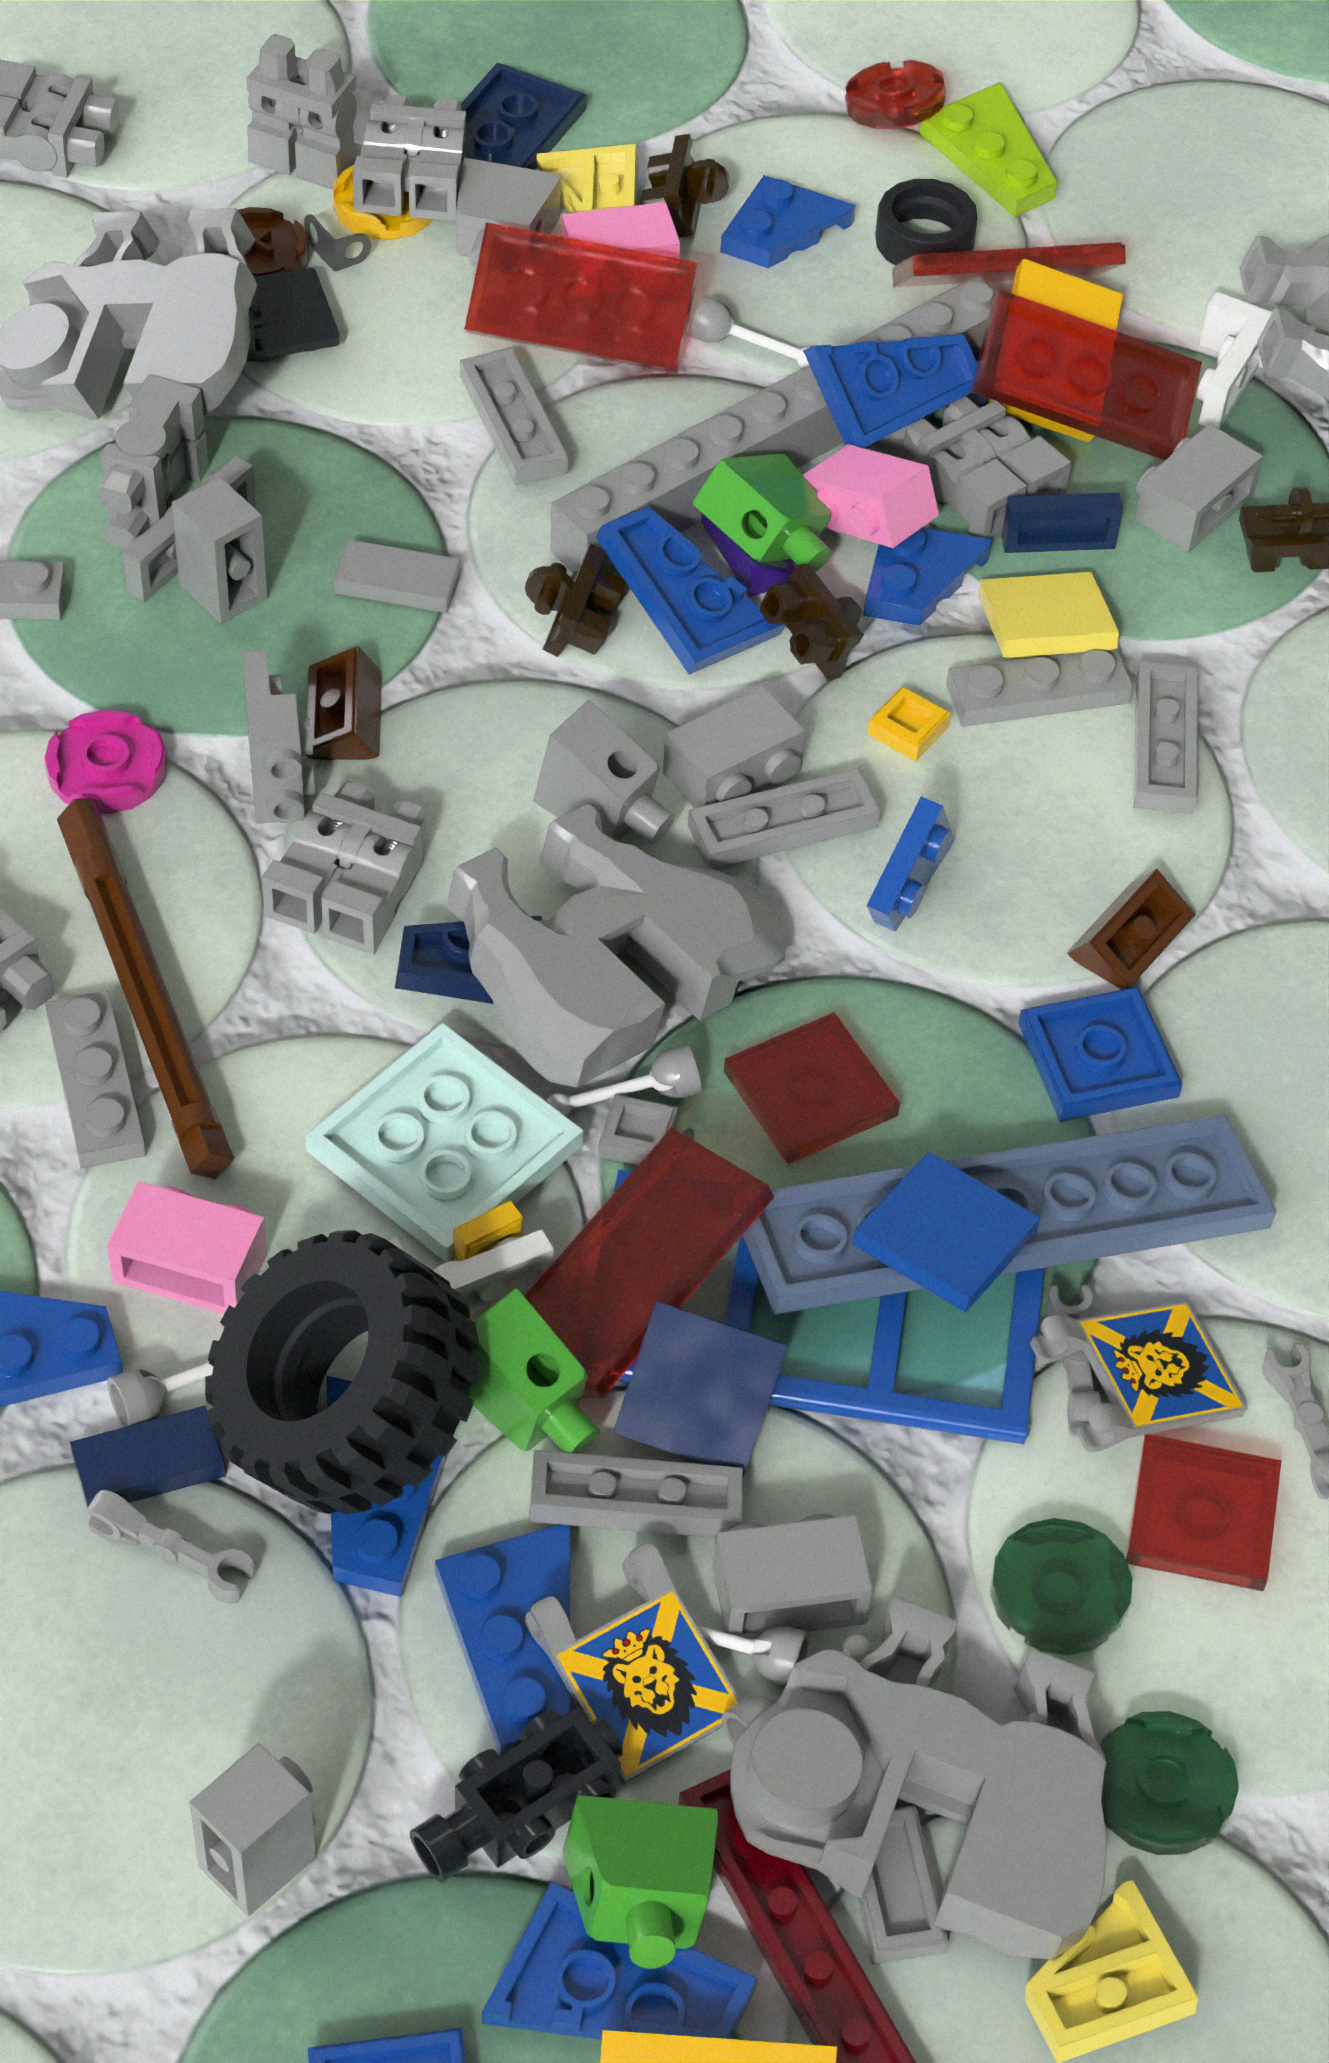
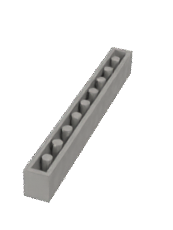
(777, 420)

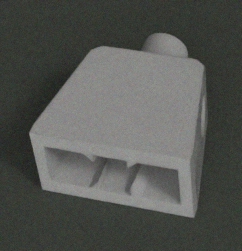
(503, 197)
(603, 766)

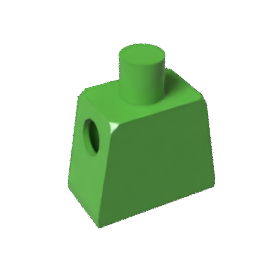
(766, 509)
(529, 1379)
(641, 1873)

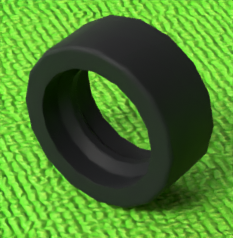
(924, 200)

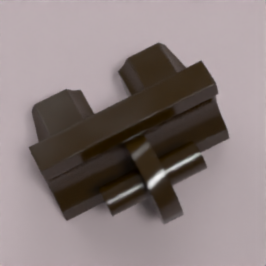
(684, 183)
(1287, 531)
(819, 623)
(574, 624)

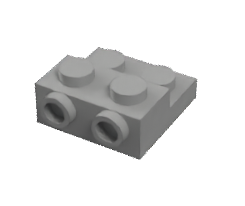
(276, 745)

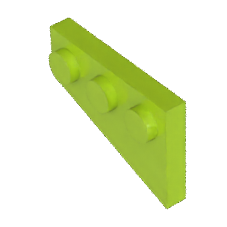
(993, 149)

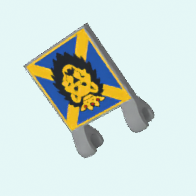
(1151, 1367)
(642, 1670)

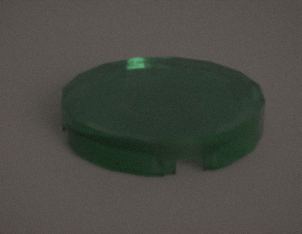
(1061, 1586)
(1166, 1783)

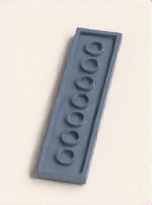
(1091, 1195)

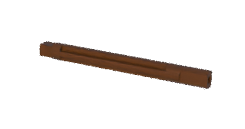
(145, 990)

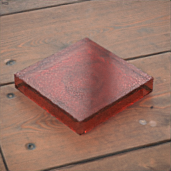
(811, 1087)
(1203, 1512)

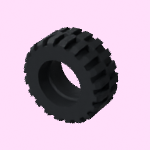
(395, 1409)

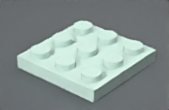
(443, 1139)

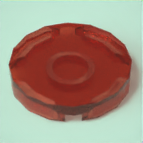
(895, 96)

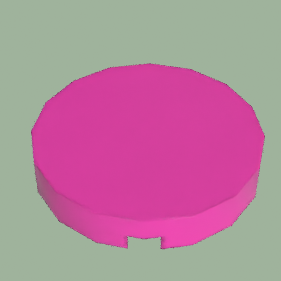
(106, 760)

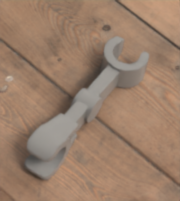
(1077, 1366)
(1295, 1388)
(119, 1521)

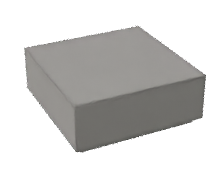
(634, 1129)

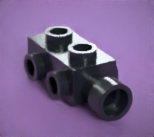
(525, 1786)

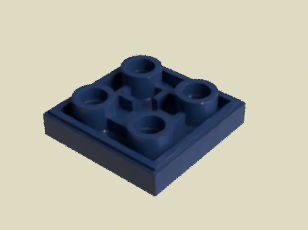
(700, 1387)

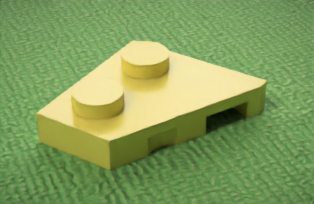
(595, 176)
(1110, 1982)

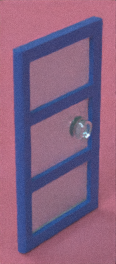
(894, 1354)

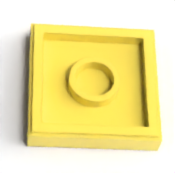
(1048, 614)

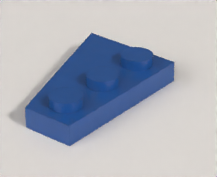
(890, 384)
(380, 1544)

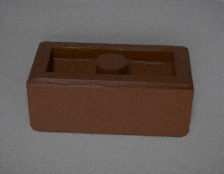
(345, 706)
(1133, 931)

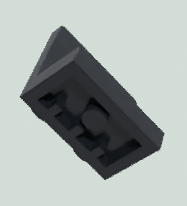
(290, 315)

